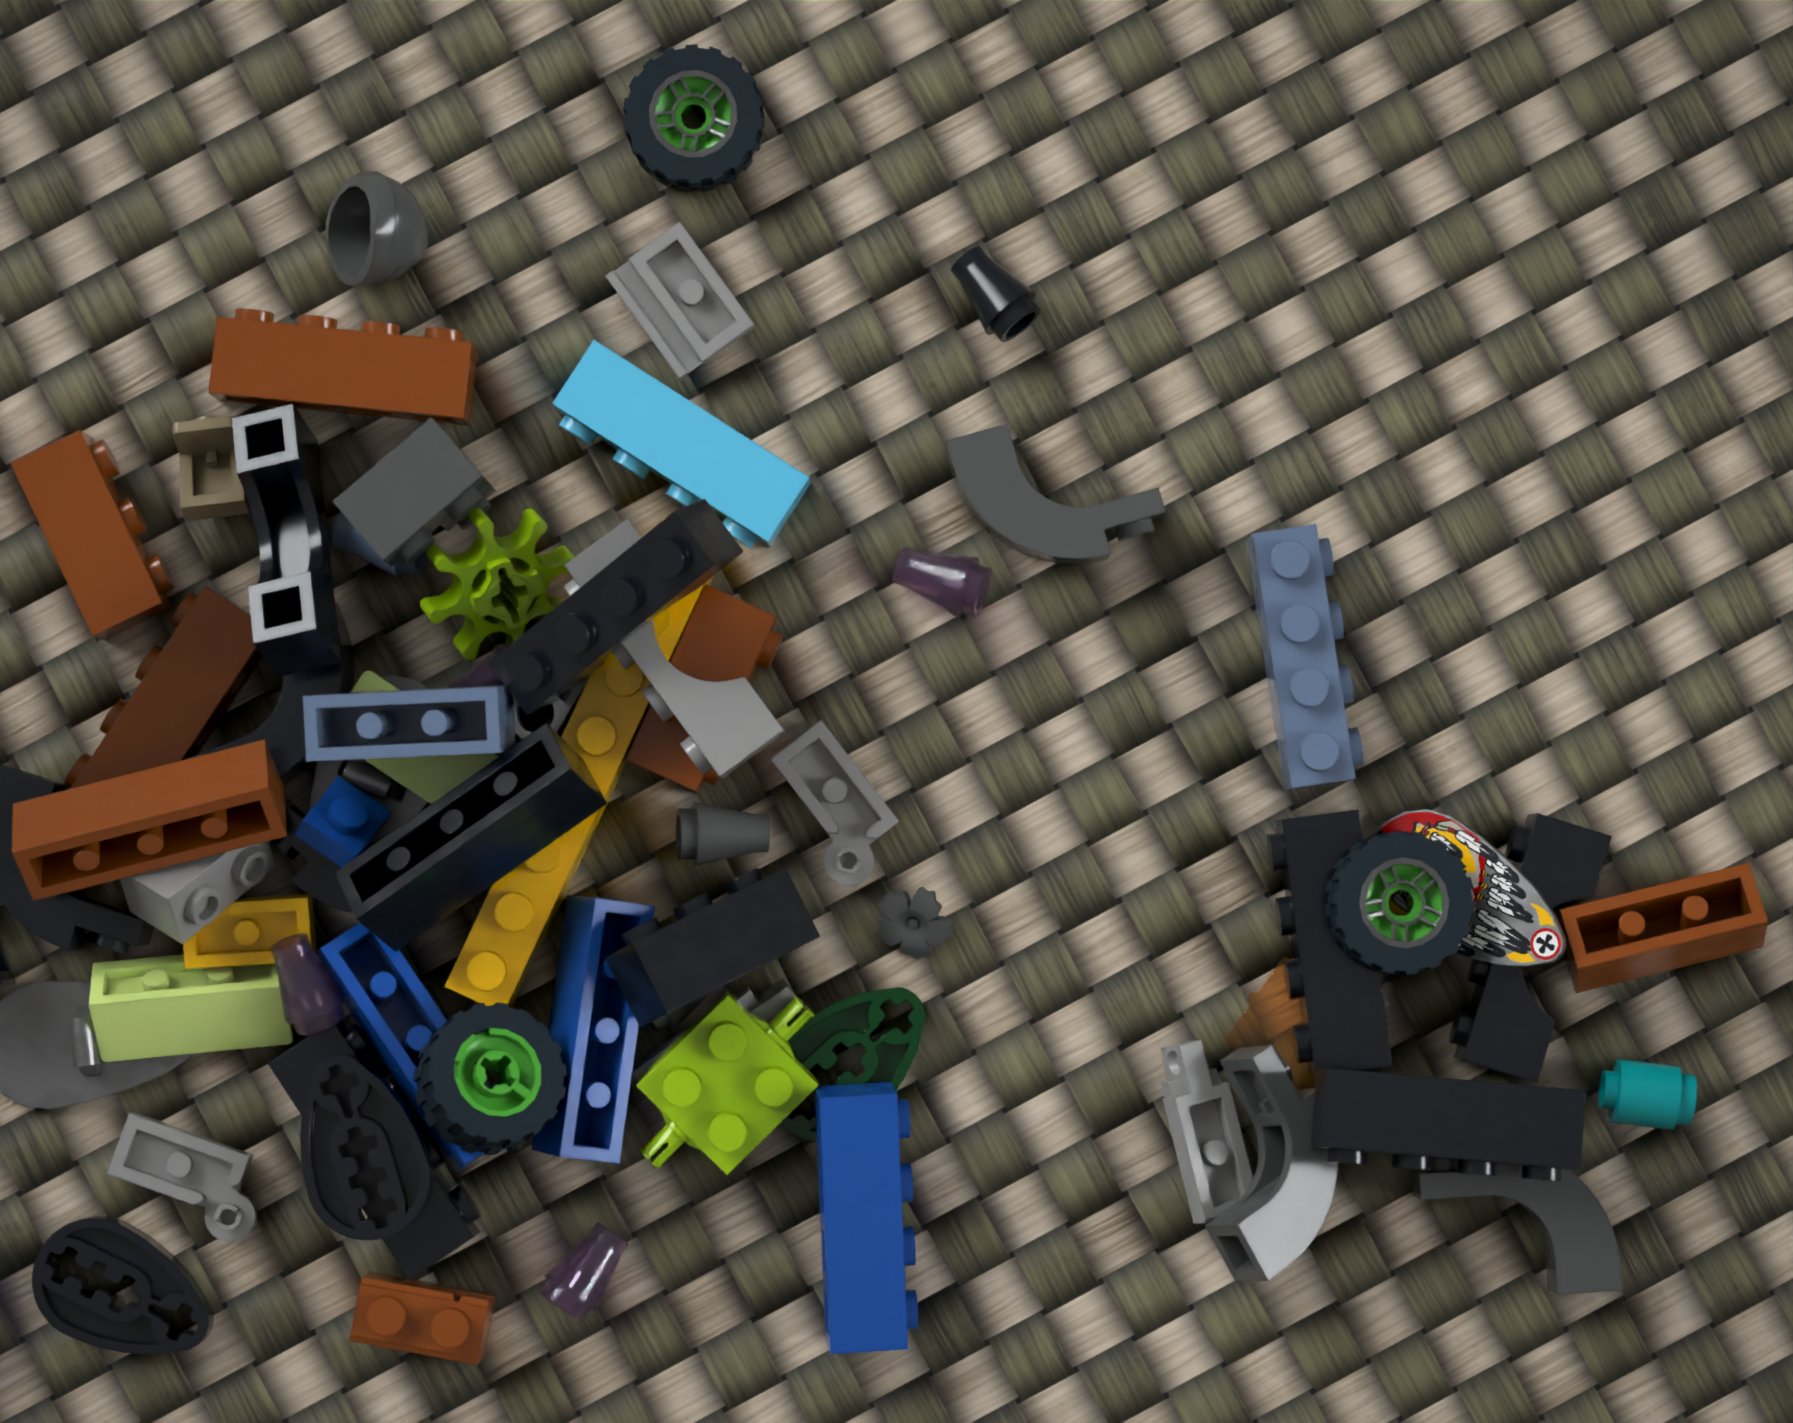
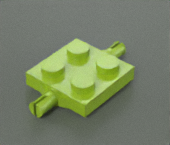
(727, 1082)

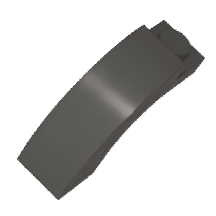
(1027, 521)
(1291, 1180)
(1572, 1222)

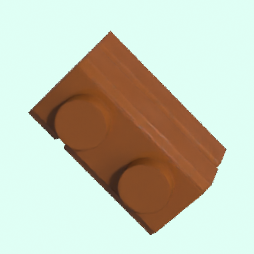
(422, 1317)

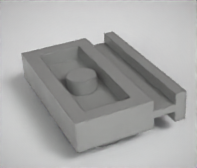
(680, 301)

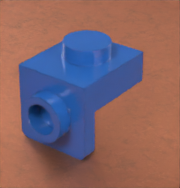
(342, 823)

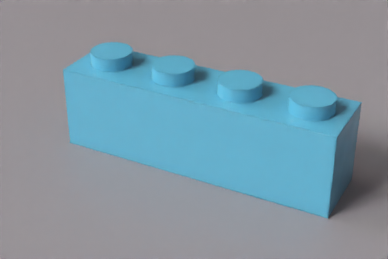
(680, 444)

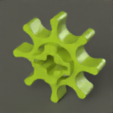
(477, 581)

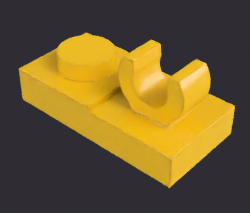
(249, 929)

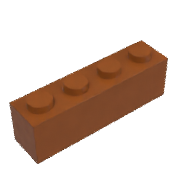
(342, 368)
(148, 820)

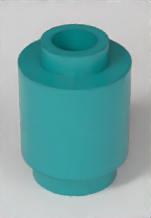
(1648, 1094)

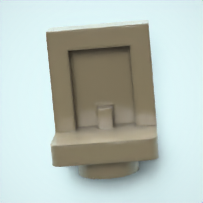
(208, 469)

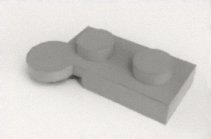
(839, 801)
(188, 1170)

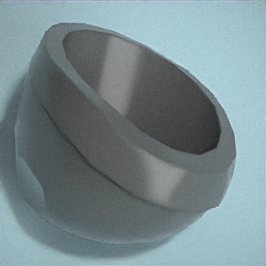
(374, 230)

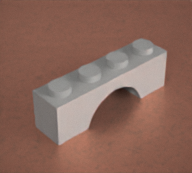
(722, 717)

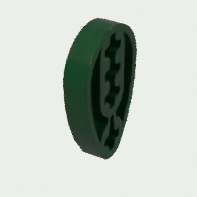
(852, 1023)

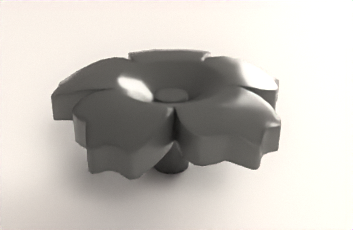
(913, 922)

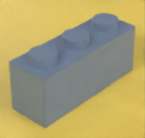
(408, 723)

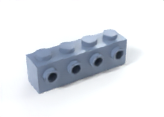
(1301, 656)

